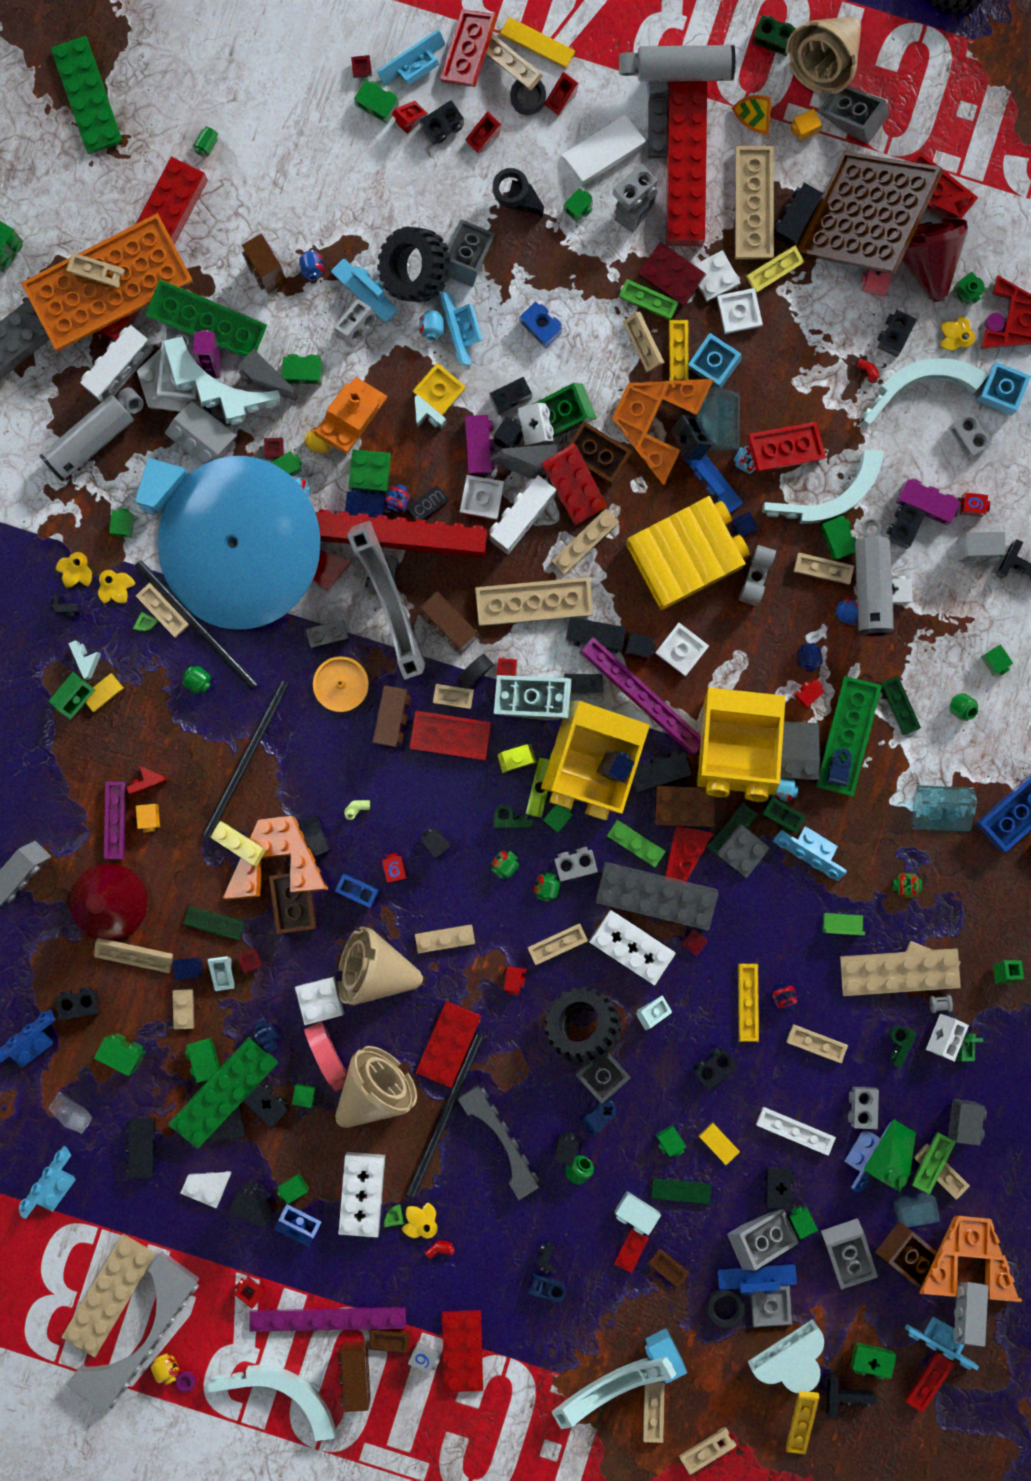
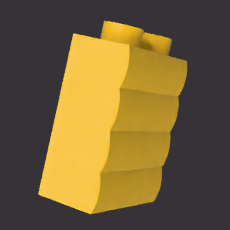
(687, 552)
(741, 743)
(580, 750)

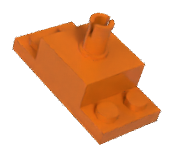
(350, 414)

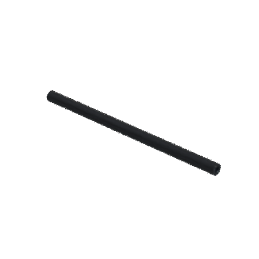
(196, 625)
(246, 758)
(445, 1115)

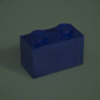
(365, 503)
(616, 766)

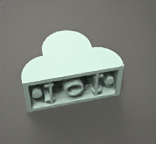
(533, 697)
(792, 1359)

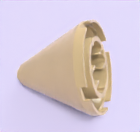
(825, 53)
(373, 969)
(374, 1089)

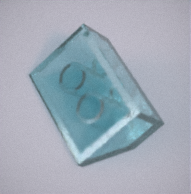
(721, 418)
(944, 808)

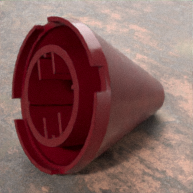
(935, 255)
(108, 902)

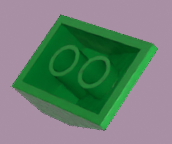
(568, 408)
(893, 1156)

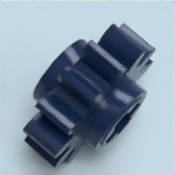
(265, 1035)

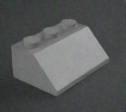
(200, 433)
(970, 1314)

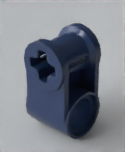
(839, 772)
(596, 1118)
(545, 1287)

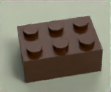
(263, 264)
(601, 453)
(448, 622)
(392, 717)
(683, 807)
(291, 910)
(907, 1254)
(354, 1376)

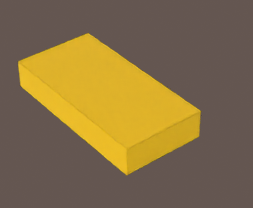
(104, 692)
(719, 1143)

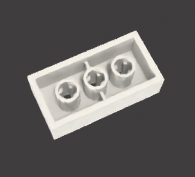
(117, 364)
(522, 515)
(644, 943)
(352, 1185)

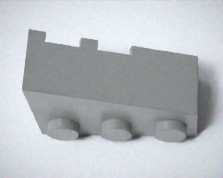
(20, 869)

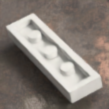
(795, 1131)

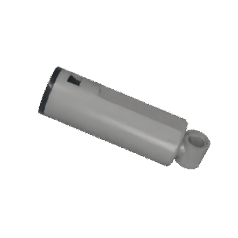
(680, 63)
(91, 433)
(874, 583)

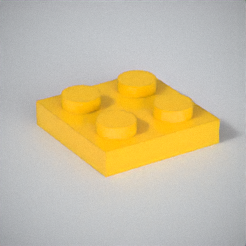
(439, 389)

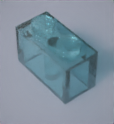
(917, 1210)

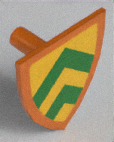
(754, 112)

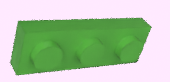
(648, 299)
(636, 843)
(933, 1163)

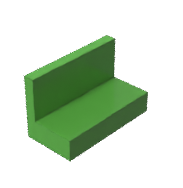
(843, 924)

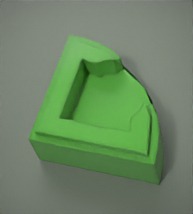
(145, 622)
(394, 1216)

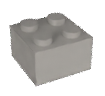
(981, 547)

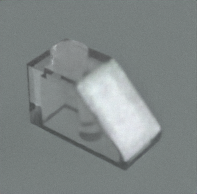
(70, 1113)

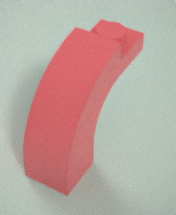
(325, 1055)

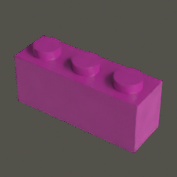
(207, 353)
(479, 445)
(935, 504)

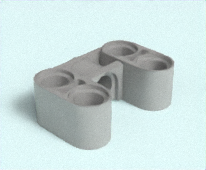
(760, 564)

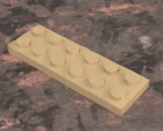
(754, 202)
(534, 601)
(900, 972)
(108, 1295)

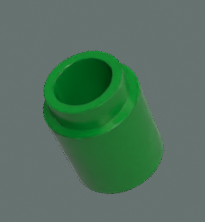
(205, 141)

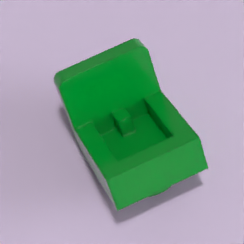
(967, 1048)

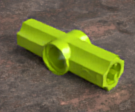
(537, 800)

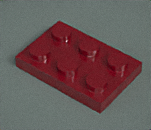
(672, 273)

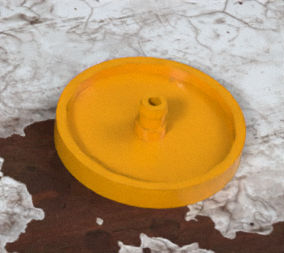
(340, 684)

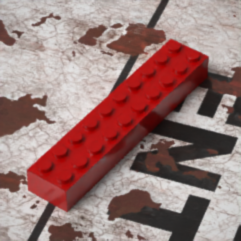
(686, 163)
(174, 202)
(406, 534)

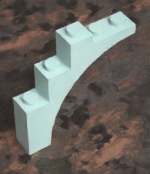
(210, 391)

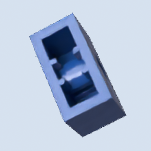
(357, 890)

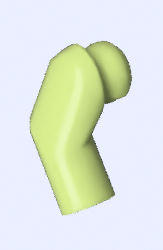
(354, 807)

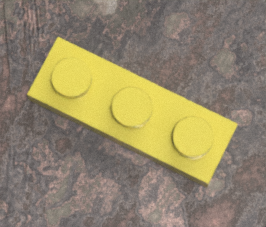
(775, 268)
(238, 843)

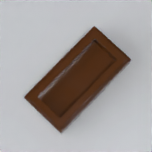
(668, 1267)
(389, 1340)

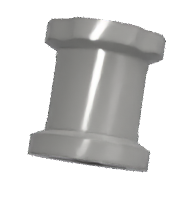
(941, 1003)

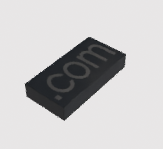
(428, 503)

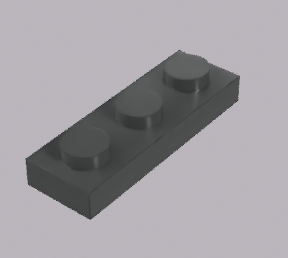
(657, 128)

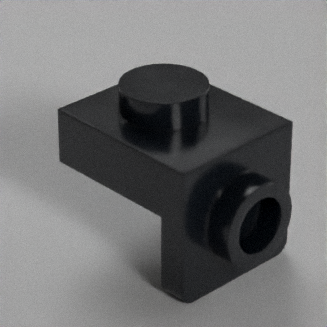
(68, 610)
(545, 1252)

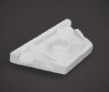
(148, 377)

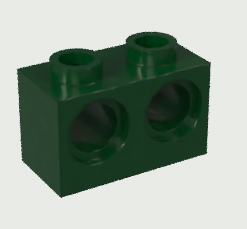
(772, 40)
(783, 815)

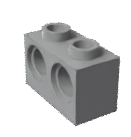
(632, 185)
(355, 323)
(965, 437)
(576, 869)
(869, 1107)

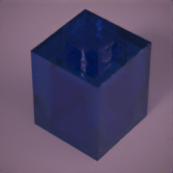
(744, 525)
(187, 968)

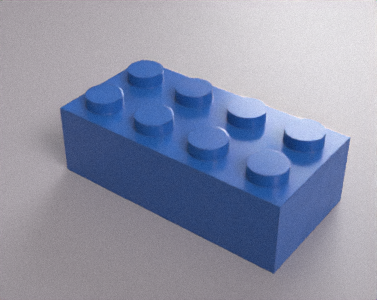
(1009, 817)

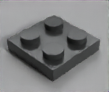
(743, 850)

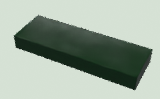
(900, 705)
(743, 816)
(214, 923)
(681, 1190)

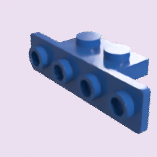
(714, 482)
(29, 1041)
(860, 1155)
(763, 1279)

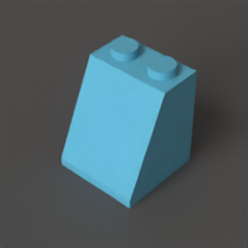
(158, 485)

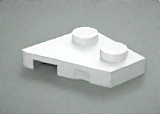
(206, 1187)

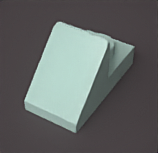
(424, 410)
(85, 663)
(221, 973)
(653, 1012)

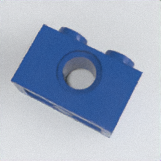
(543, 335)
(297, 1225)

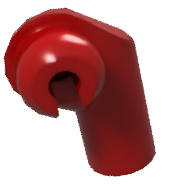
(870, 368)
(440, 1247)

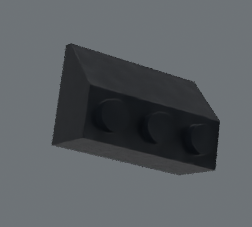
(252, 1204)

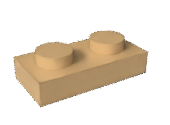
(453, 696)
(183, 1009)

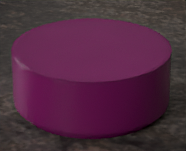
(995, 322)
(185, 1381)

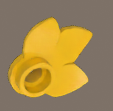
(954, 332)
(73, 573)
(115, 589)
(418, 1219)

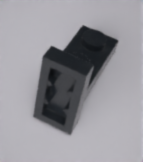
(1012, 560)
(845, 1396)

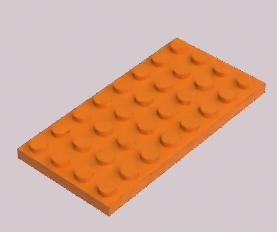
(78, 306)

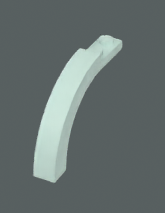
(940, 368)
(865, 478)
(291, 1385)
(610, 1386)

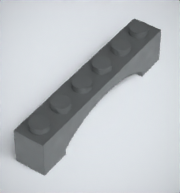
(476, 1103)

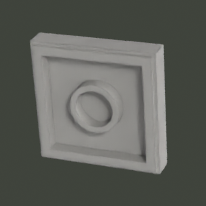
(771, 1308)

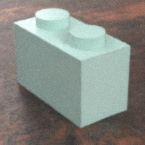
(637, 1213)

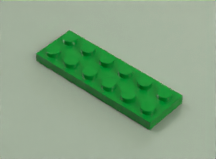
(86, 94)
(195, 313)
(850, 730)
(223, 1092)

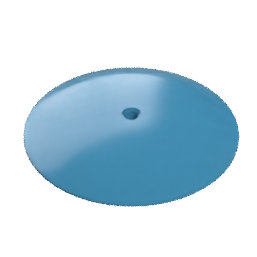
(274, 547)

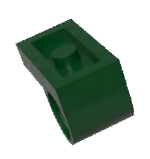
(521, 822)
(898, 1055)

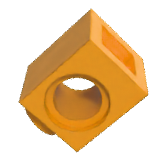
(805, 125)
(148, 817)

